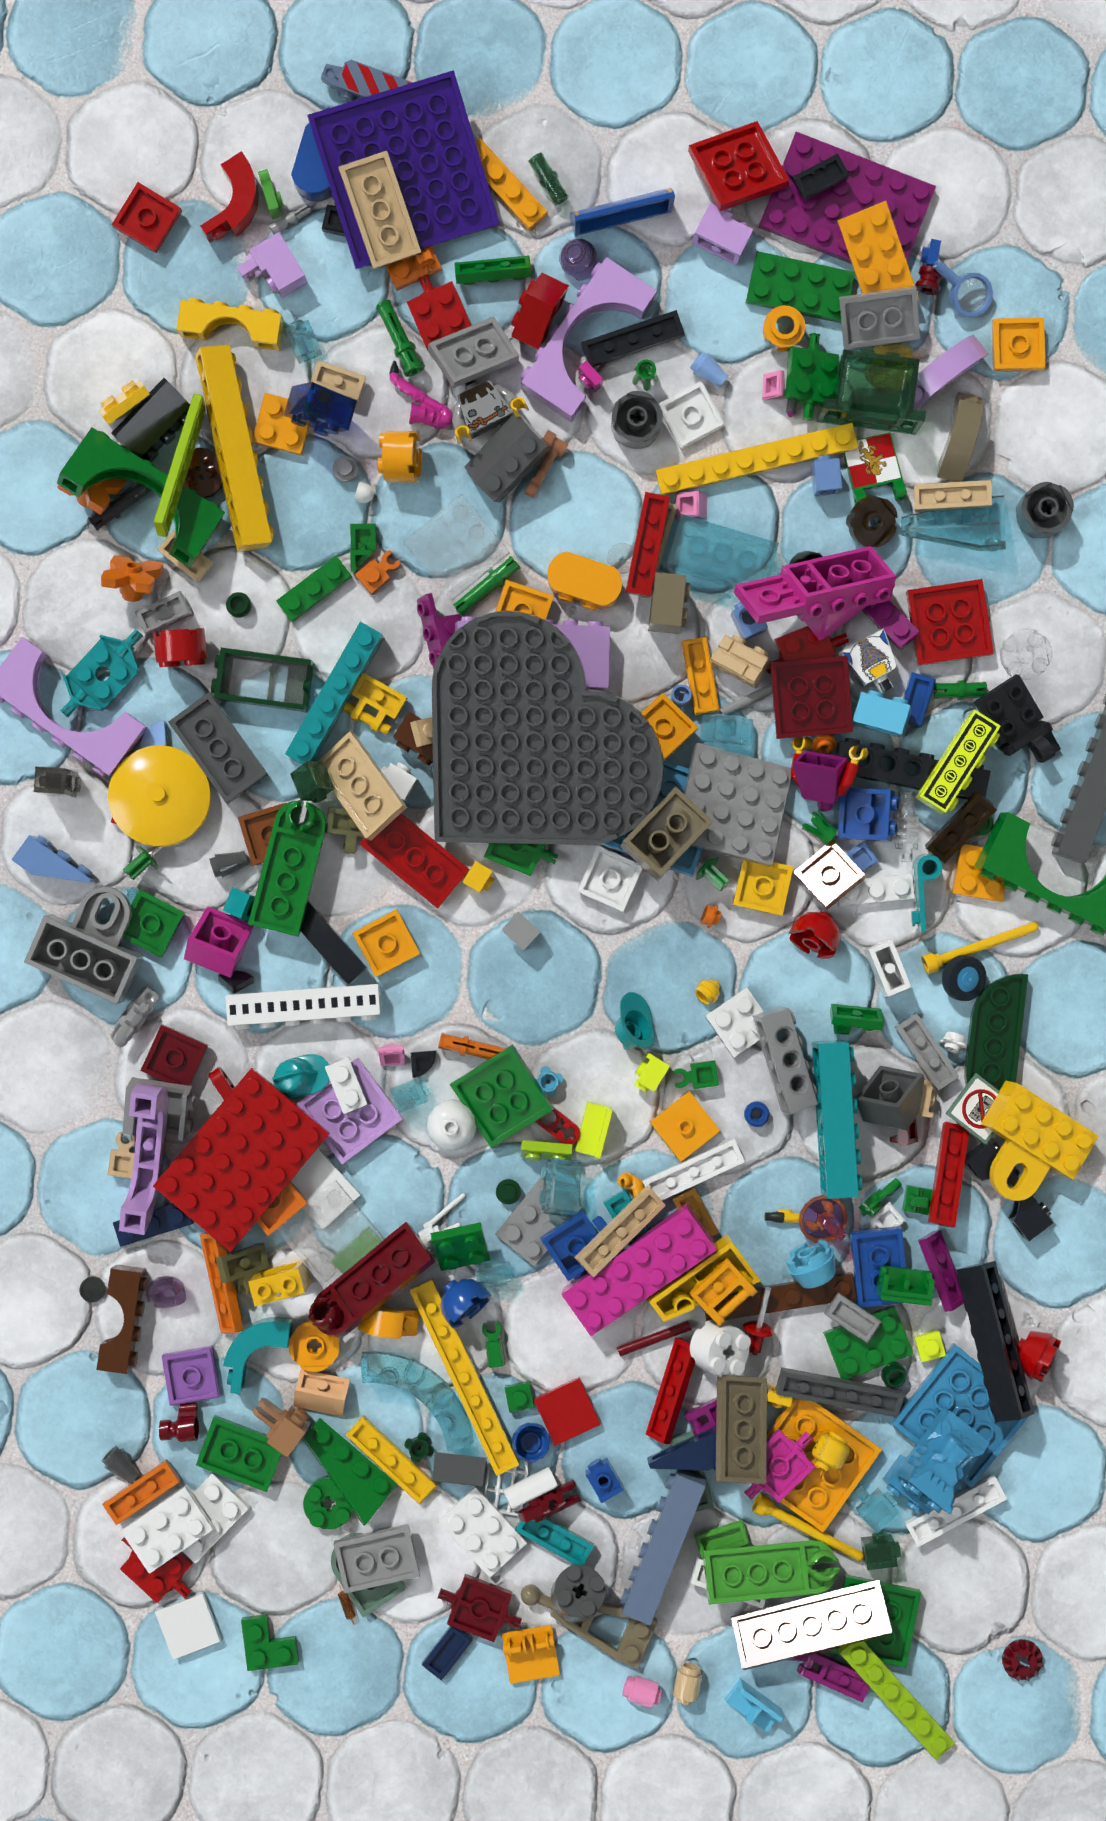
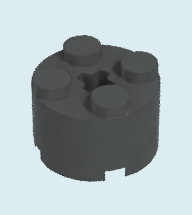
(624, 412)
(1049, 496)
(563, 1594)

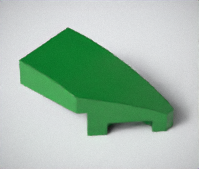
(362, 543)

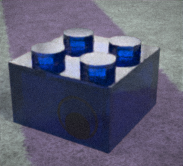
(319, 408)

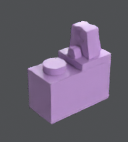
(722, 234)
(274, 260)

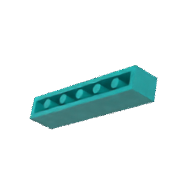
(335, 694)

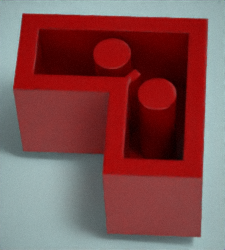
(538, 309)

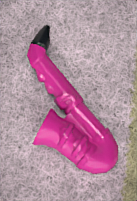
(430, 411)

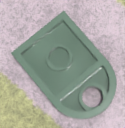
(371, 1598)

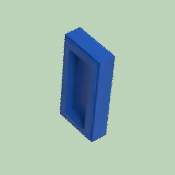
(918, 696)

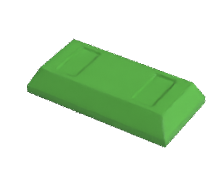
(722, 1537)

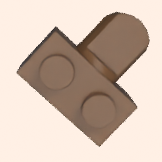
(285, 1425)

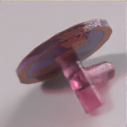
(823, 1219)

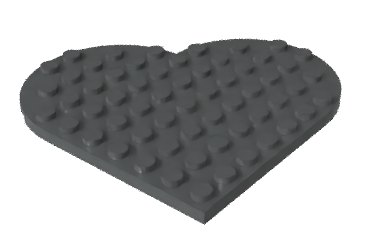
(527, 744)

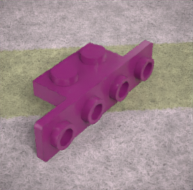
(435, 629)

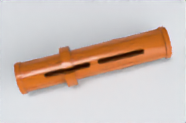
(446, 1042)

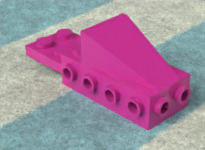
(820, 590)

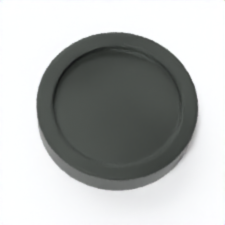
(92, 1289)

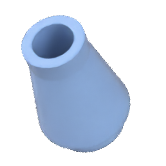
(708, 369)

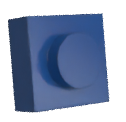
(930, 253)

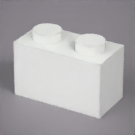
(887, 968)

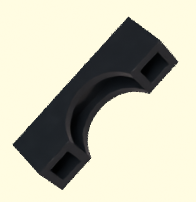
(1027, 1215)

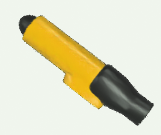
(782, 1216)

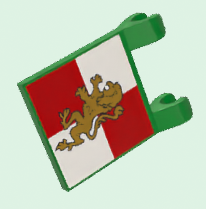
(874, 466)

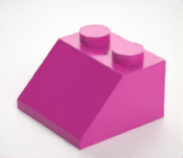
(218, 942)

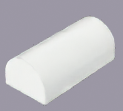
(530, 1488)

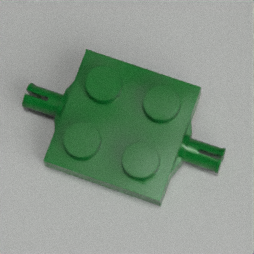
(811, 375)
(519, 856)

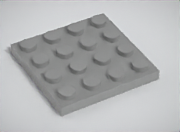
(742, 800)

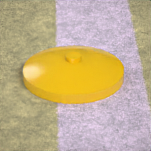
(159, 796)

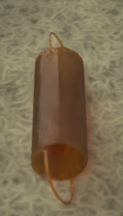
(346, 1605)

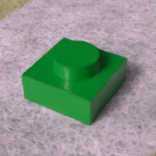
(519, 1396)

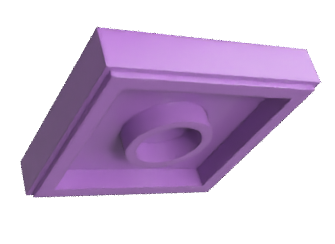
(191, 1375)

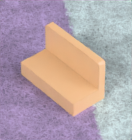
(321, 1392)

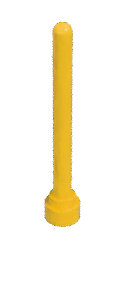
(933, 962)
(763, 1506)

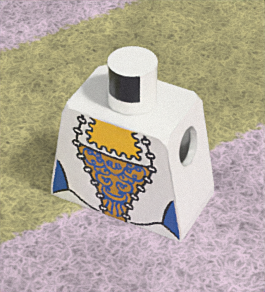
(871, 661)

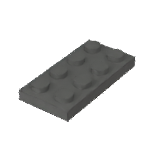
(218, 748)

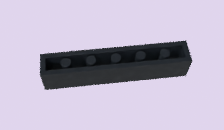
(995, 1342)

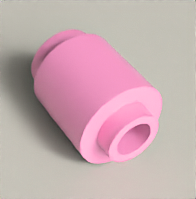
(641, 1691)

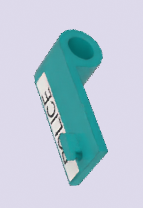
(924, 868)

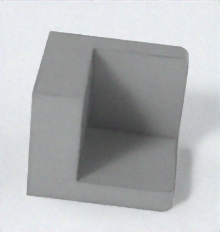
(521, 931)

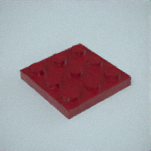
(811, 697)

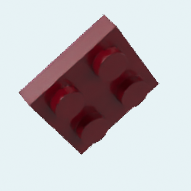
(174, 1056)

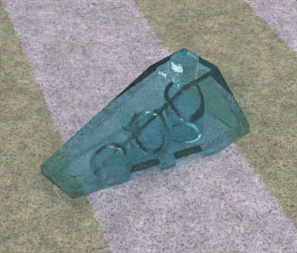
(965, 528)

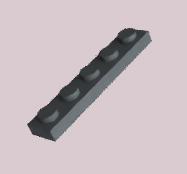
(839, 1392)

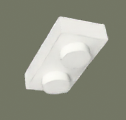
(346, 1085)

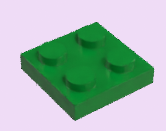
(153, 923)
(460, 1246)

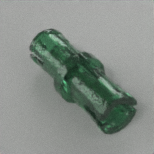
(548, 178)

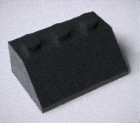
(153, 421)

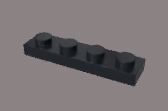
(633, 339)

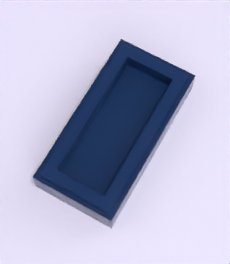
(446, 1651)

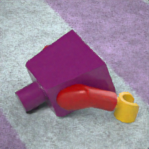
(822, 775)

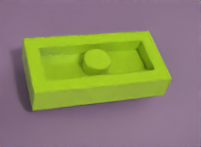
(536, 1150)

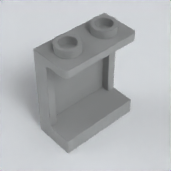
(179, 1107)

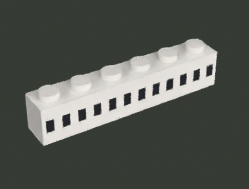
(303, 1004)

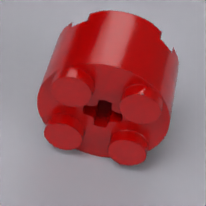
(180, 645)

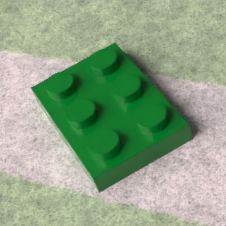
(857, 1357)
(239, 1454)

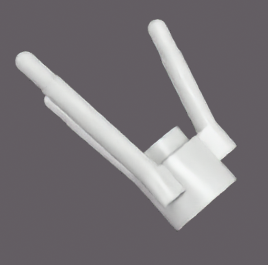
(429, 1227)

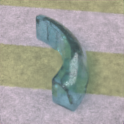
(425, 1386)

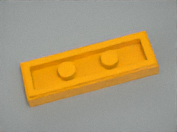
(700, 676)

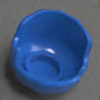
(530, 1442)

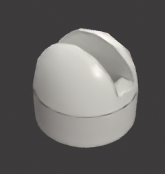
(364, 493)

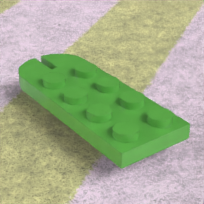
(768, 1571)

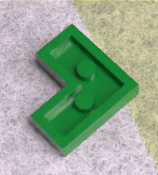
(263, 1651)

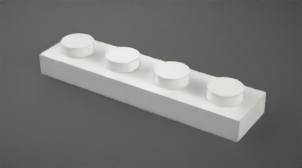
(695, 1170)
(967, 1505)

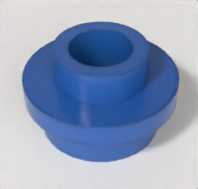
(764, 1114)

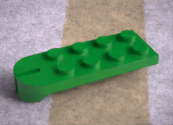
(289, 869)

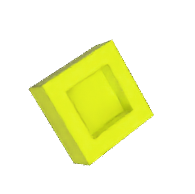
(929, 1345)

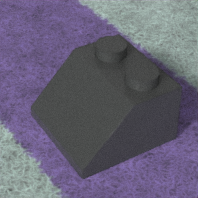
(891, 1097)

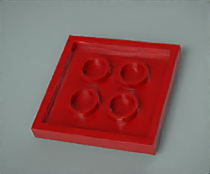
(738, 166)
(950, 622)

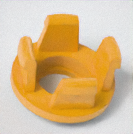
(780, 340)

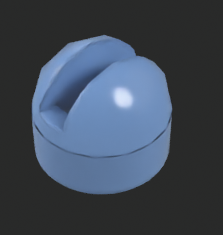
(676, 692)

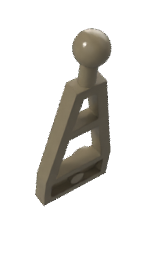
(632, 1643)

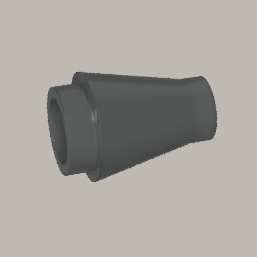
(227, 863)
(120, 1464)

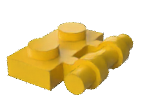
(378, 696)

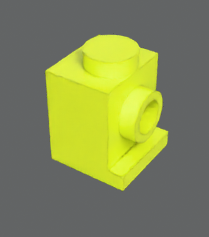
(650, 1073)

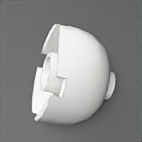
(451, 1125)

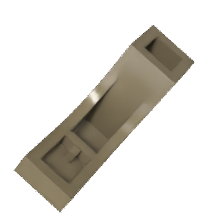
(961, 437)

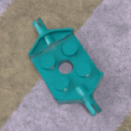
(83, 682)

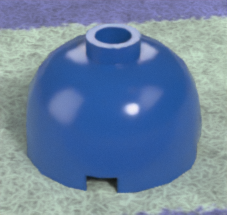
(463, 1300)

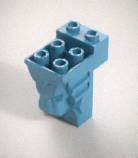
(936, 1464)

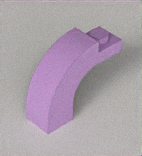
(947, 368)

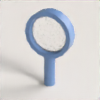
(969, 293)

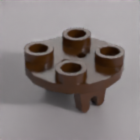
(209, 469)

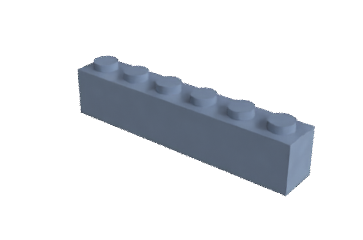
(663, 1546)

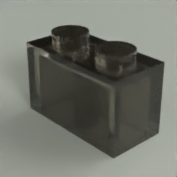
(56, 782)

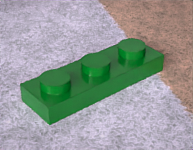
(492, 270)
(314, 588)

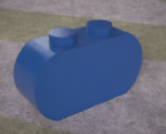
(308, 170)

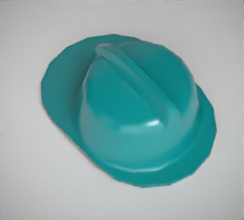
(635, 1024)
(301, 1076)

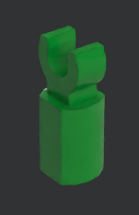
(494, 1346)

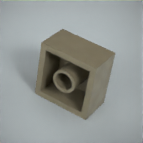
(667, 603)

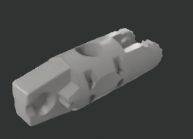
(134, 1016)

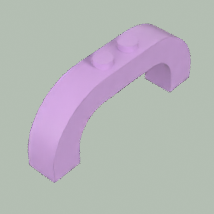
(151, 1108)

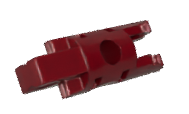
(549, 1503)

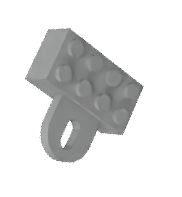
(87, 950)

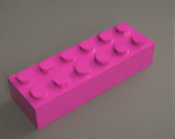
(640, 1269)

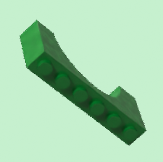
(103, 459)
(1006, 860)

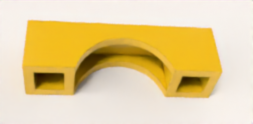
(199, 319)

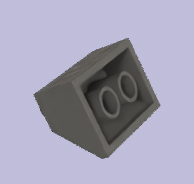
(507, 458)

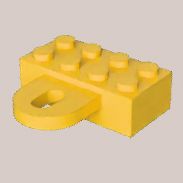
(1036, 1138)

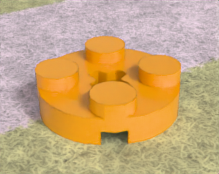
(305, 1356)

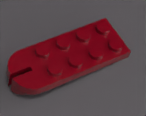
(370, 1283)

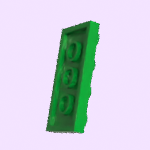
(798, 284)

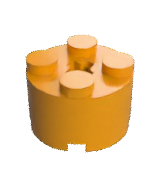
(400, 456)

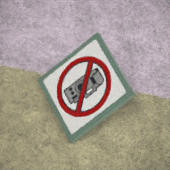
(973, 1106)

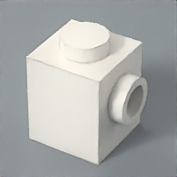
(400, 779)

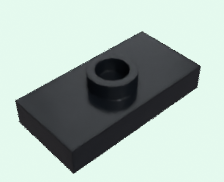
(820, 177)

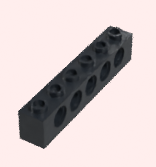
(898, 774)

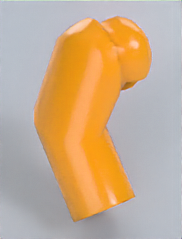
(631, 1183)

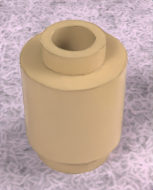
(687, 1683)

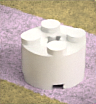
(720, 1349)

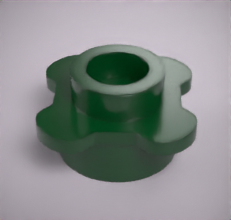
(417, 1454)

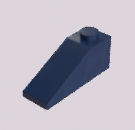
(691, 1454)

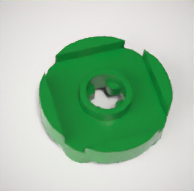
(317, 1513)

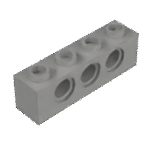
(767, 1027)

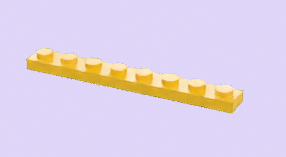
(756, 459)
(465, 1379)

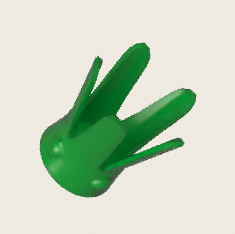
(645, 371)
(824, 830)

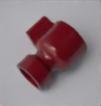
(184, 1428)

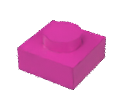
(589, 377)

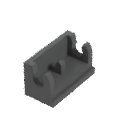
(459, 1469)

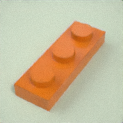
(141, 1492)

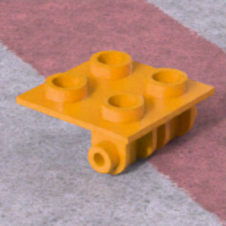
(530, 1654)

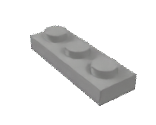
(926, 1051)

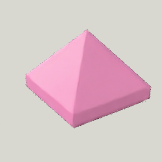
(773, 385)
(392, 1055)

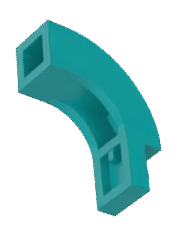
(262, 1333)

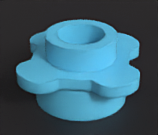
(556, 1079)

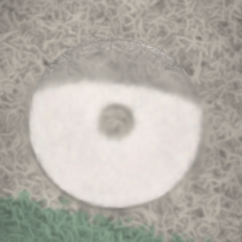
(615, 552)

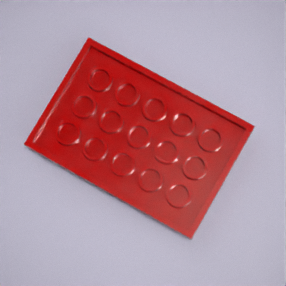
(241, 1159)

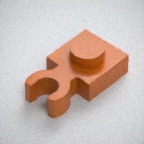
(375, 575)

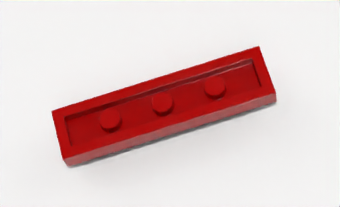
(647, 544)
(948, 1175)
(671, 1392)

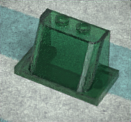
(875, 393)

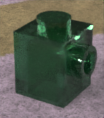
(312, 781)
(880, 1551)

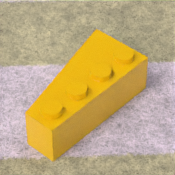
(675, 1296)

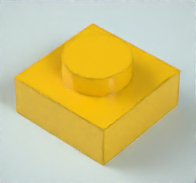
(777, 1400)

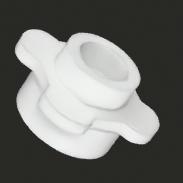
(953, 1042)

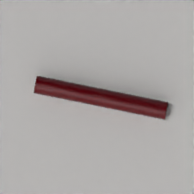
(653, 1338)

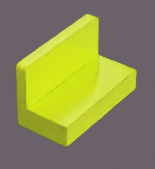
(594, 1129)

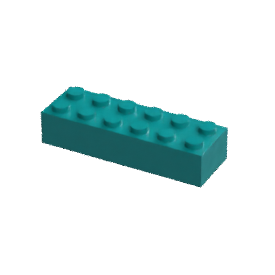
(835, 1119)

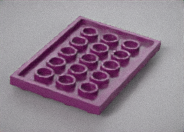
(869, 183)

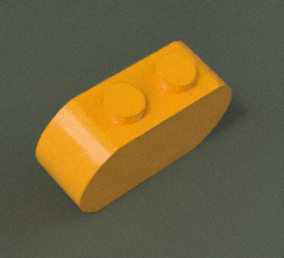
(584, 581)

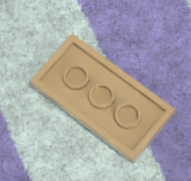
(379, 209)
(362, 786)

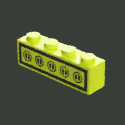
(958, 762)

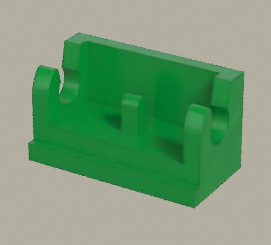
(905, 1285)

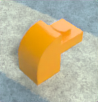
(391, 1323)

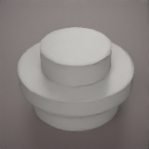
(345, 468)

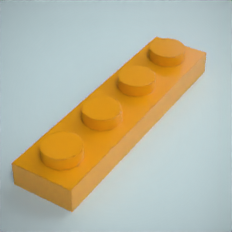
(510, 189)

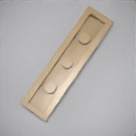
(619, 1231)

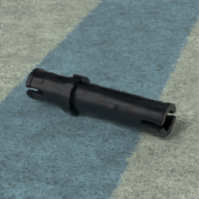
(119, 505)

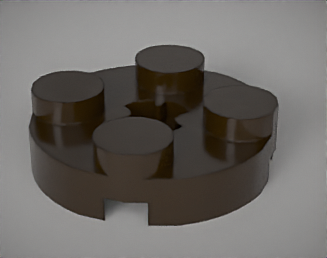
(859, 521)

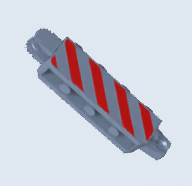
(359, 80)

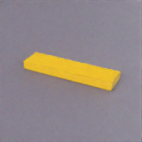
(391, 1459)

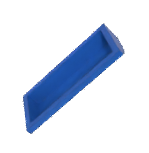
(622, 211)

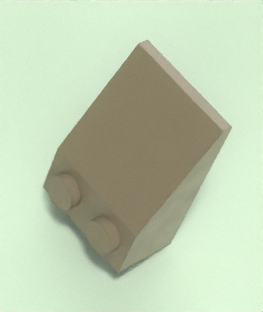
(666, 833)

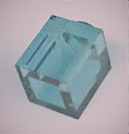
(303, 341)

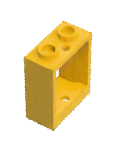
(287, 1279)

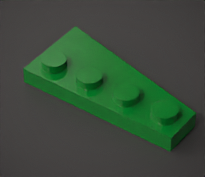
(354, 1474)

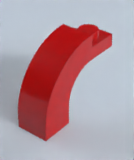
(243, 203)

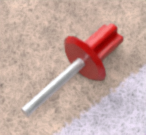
(759, 1329)

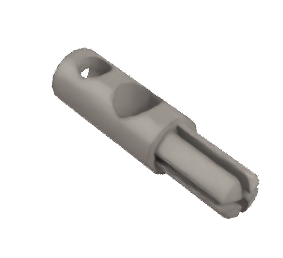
(291, 219)

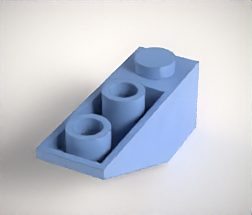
(42, 860)

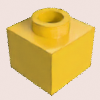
(479, 877)

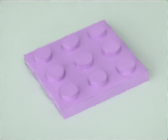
(358, 1127)

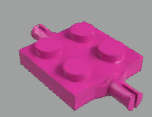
(784, 1465)

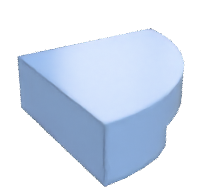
(155, 735)

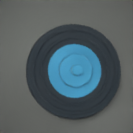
(964, 978)

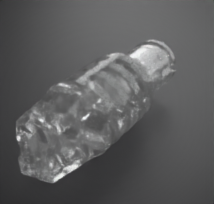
(908, 826)

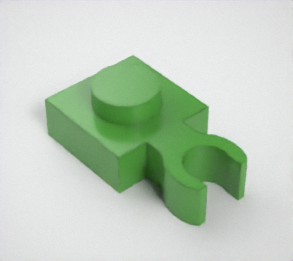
(272, 198)

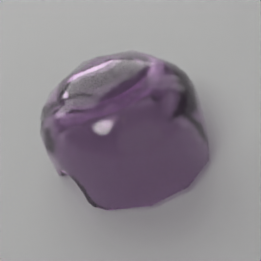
(578, 258)
(166, 1292)

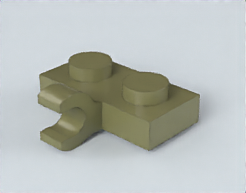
(341, 823)
(242, 1265)

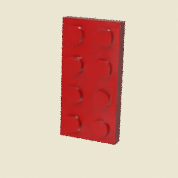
(417, 859)

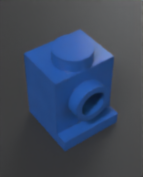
(603, 1468)

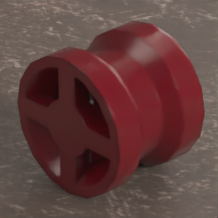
(928, 280)

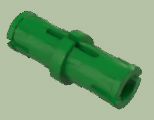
(960, 690)

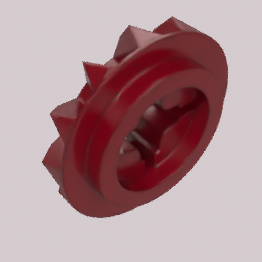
(1022, 1648)

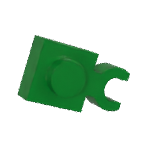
(701, 1075)

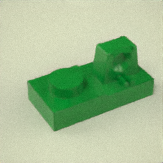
(846, 1016)
(917, 1200)

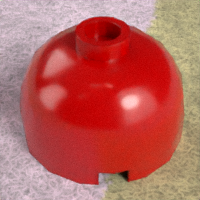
(817, 933)

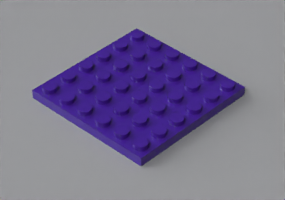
(429, 151)

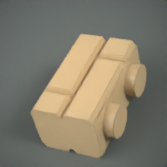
(740, 660)

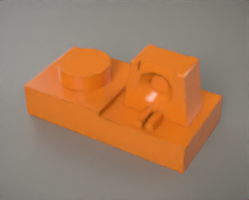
(410, 269)

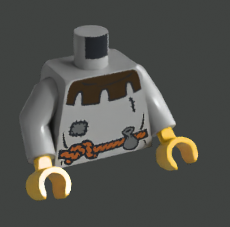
(483, 408)

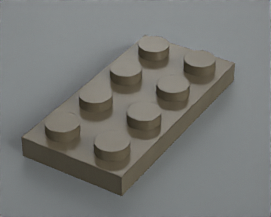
(741, 1429)

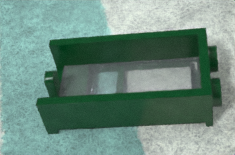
(262, 679)

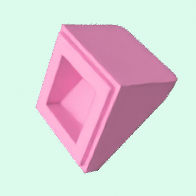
(691, 504)

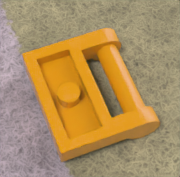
(718, 1286)

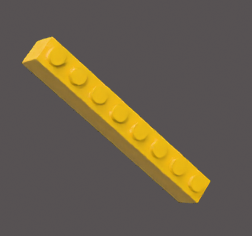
(233, 447)

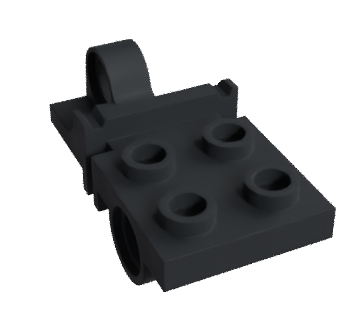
(1019, 718)

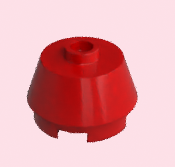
(1038, 1353)

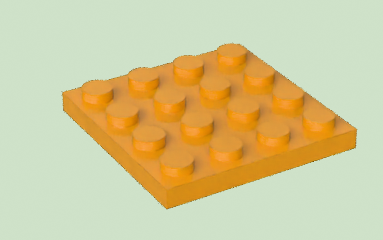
(823, 1492)

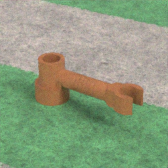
(558, 449)

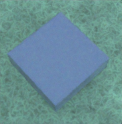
(862, 856)

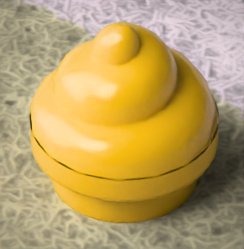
(707, 991)

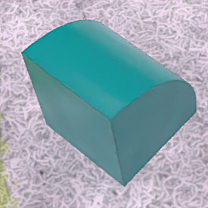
(239, 904)

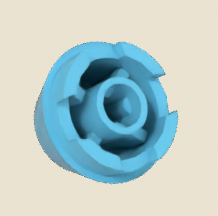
(812, 1265)

